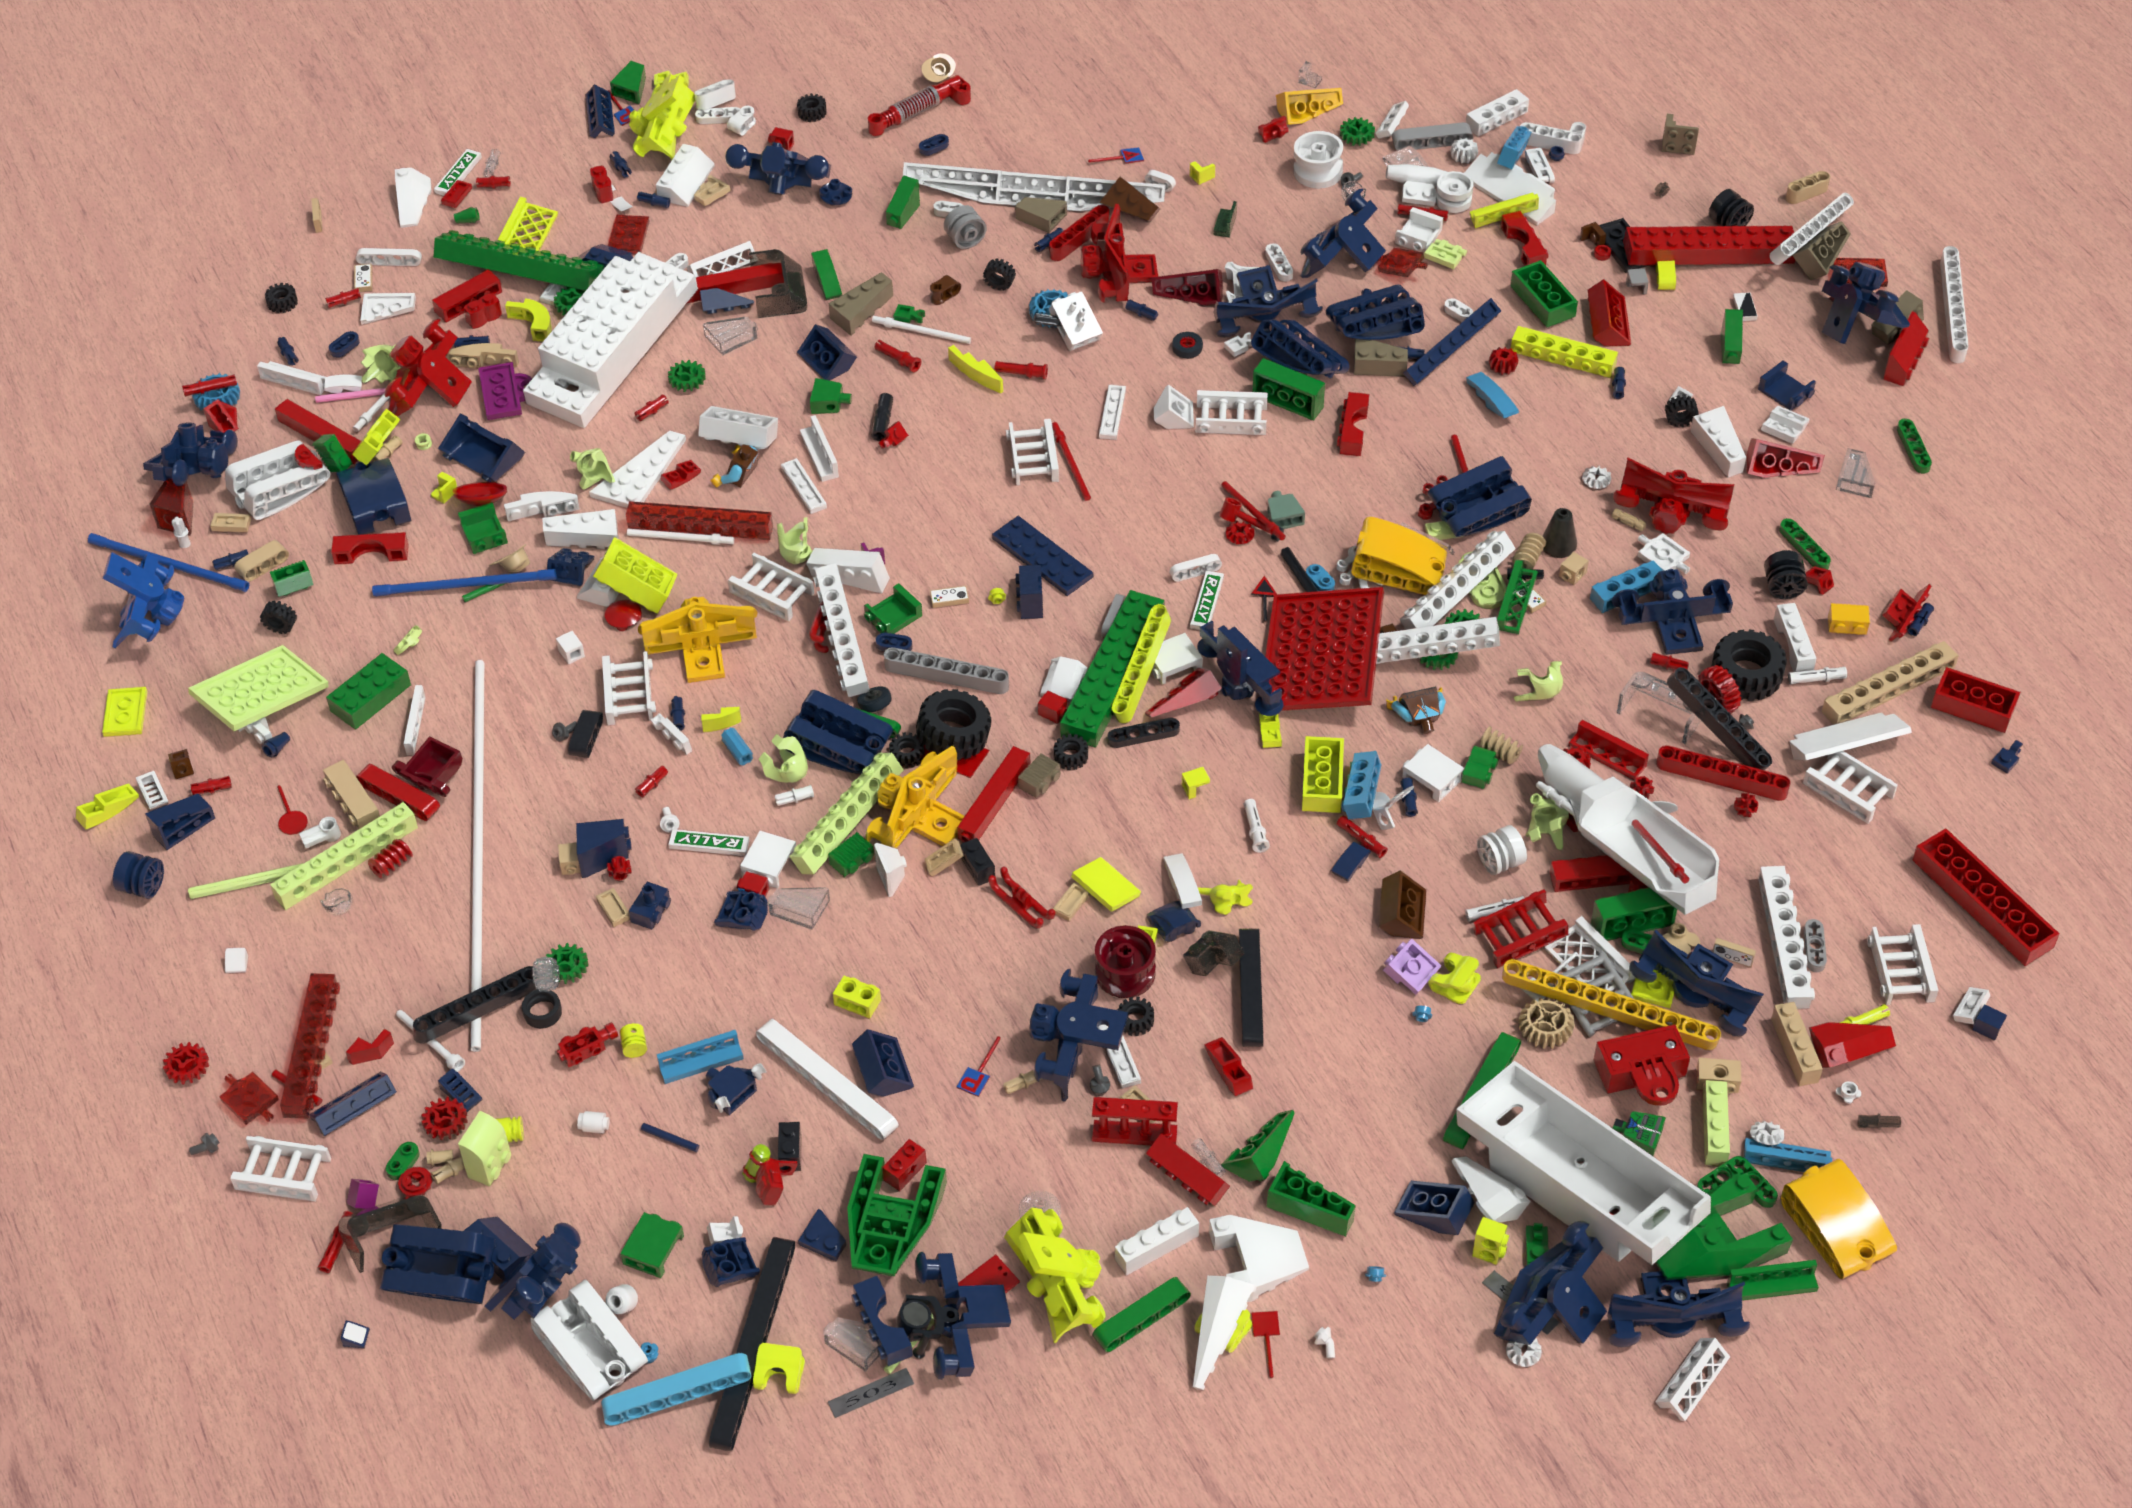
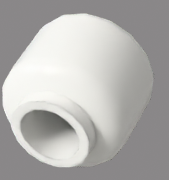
(621, 1299)

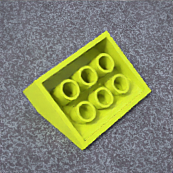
(635, 575)

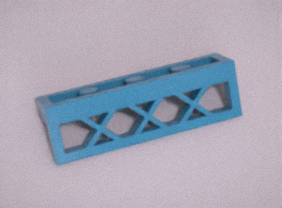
(699, 1059)
(1785, 1156)

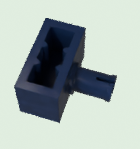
(649, 905)

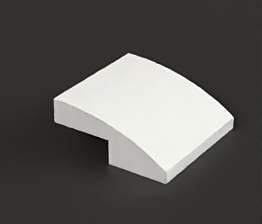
(1785, 424)

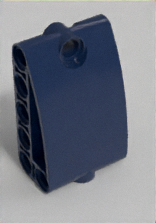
(1379, 319)
(1297, 353)
(373, 495)
(1480, 498)
(837, 733)
(438, 1263)

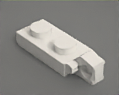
(671, 732)

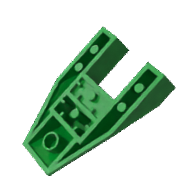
(889, 1227)
(1711, 1246)

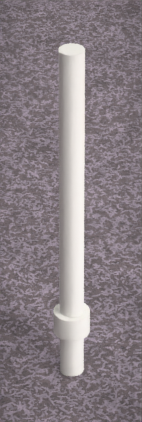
(890, 322)
(366, 417)
(715, 539)

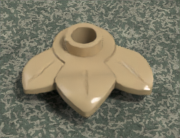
(1684, 939)

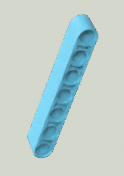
(676, 1389)

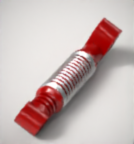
(954, 87)

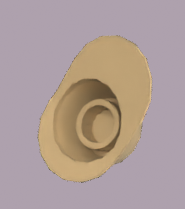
(938, 68)
(514, 562)

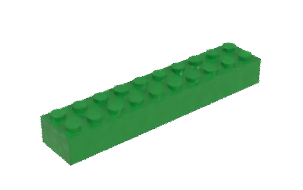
(516, 260)
(1092, 704)

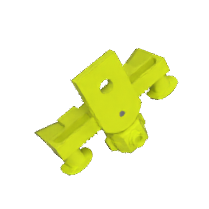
(662, 117)
(1057, 1271)

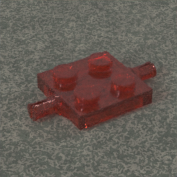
(1401, 262)
(249, 1098)

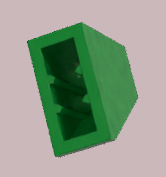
(629, 82)
(904, 202)
(1732, 336)

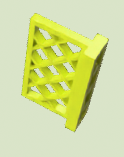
(519, 215)

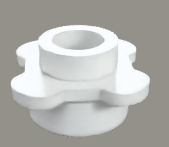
(1848, 1087)

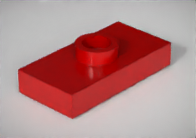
(456, 194)

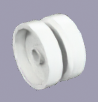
(1454, 192)

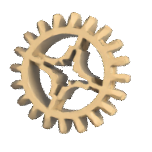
(1544, 1028)

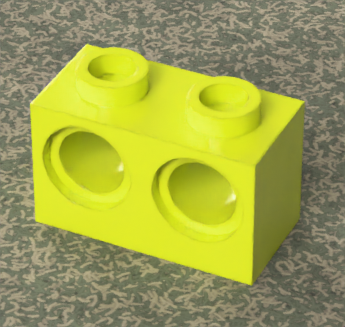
(857, 996)
(1490, 1241)

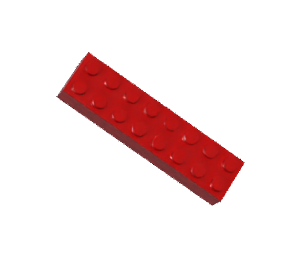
(1985, 897)

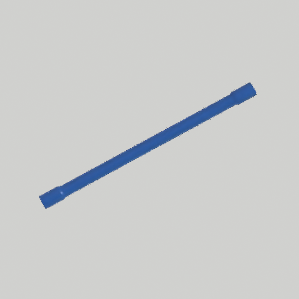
(540, 575)
(233, 582)

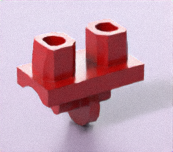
(1273, 129)

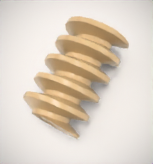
(1530, 550)
(1502, 747)

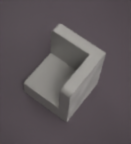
(1637, 277)

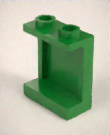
(482, 528)
(894, 612)
(651, 1244)

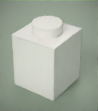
(570, 647)

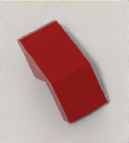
(363, 1051)

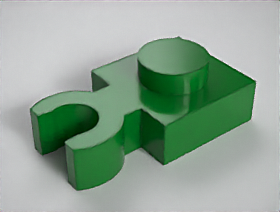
(907, 313)

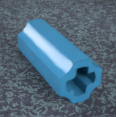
(737, 746)

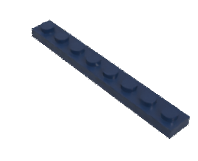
(1452, 342)

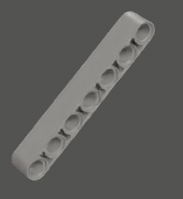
(946, 670)

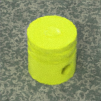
(633, 1043)
(513, 1128)

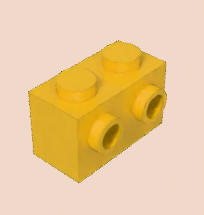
(1848, 619)

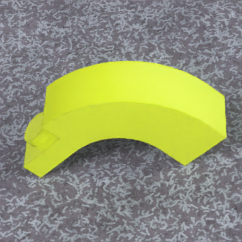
(534, 313)

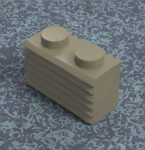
(1039, 775)

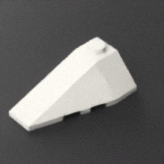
(412, 195)
(1495, 1195)

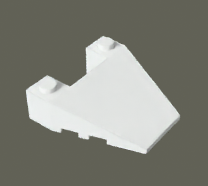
(1266, 1251)

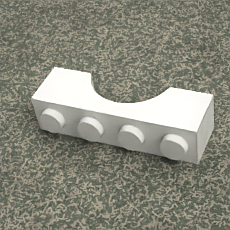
(1800, 649)

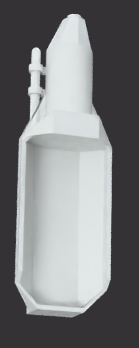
(1605, 816)

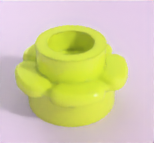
(997, 596)

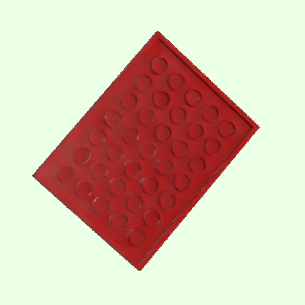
(1325, 647)

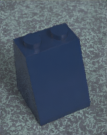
(600, 843)

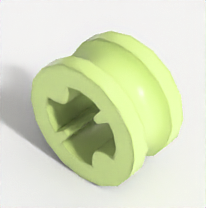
(424, 445)

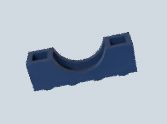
(892, 1341)

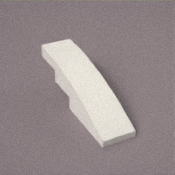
(1182, 881)

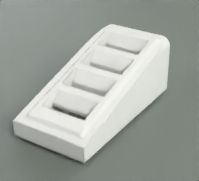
(149, 778)

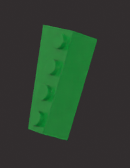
(1309, 1201)

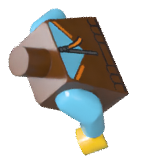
(740, 467)
(1419, 707)

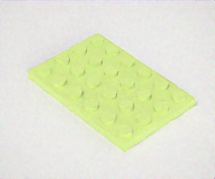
(258, 687)

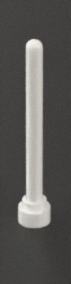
(452, 1060)

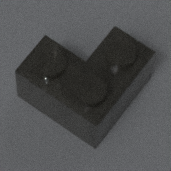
(1211, 950)

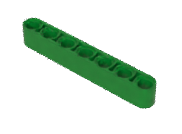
(1498, 1059)

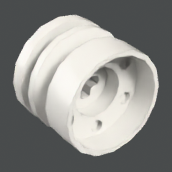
(1501, 850)

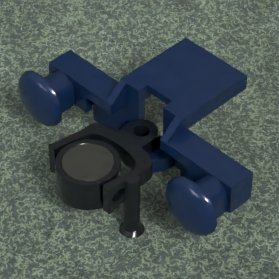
(985, 1309)

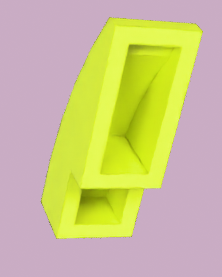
(105, 805)

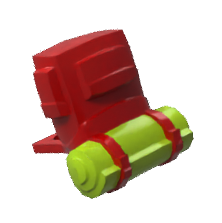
(766, 1174)

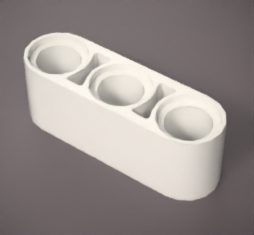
(715, 94)

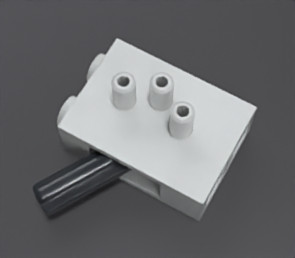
(1073, 320)

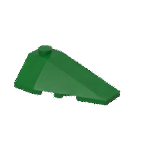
(1262, 1150)

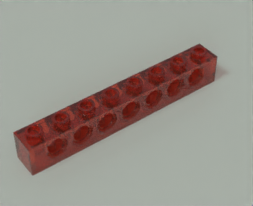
(699, 520)
(309, 1046)

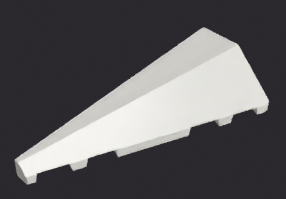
(1221, 1309)

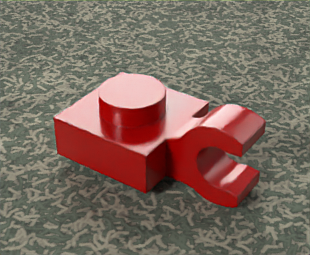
(894, 435)

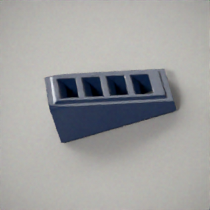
(453, 1079)

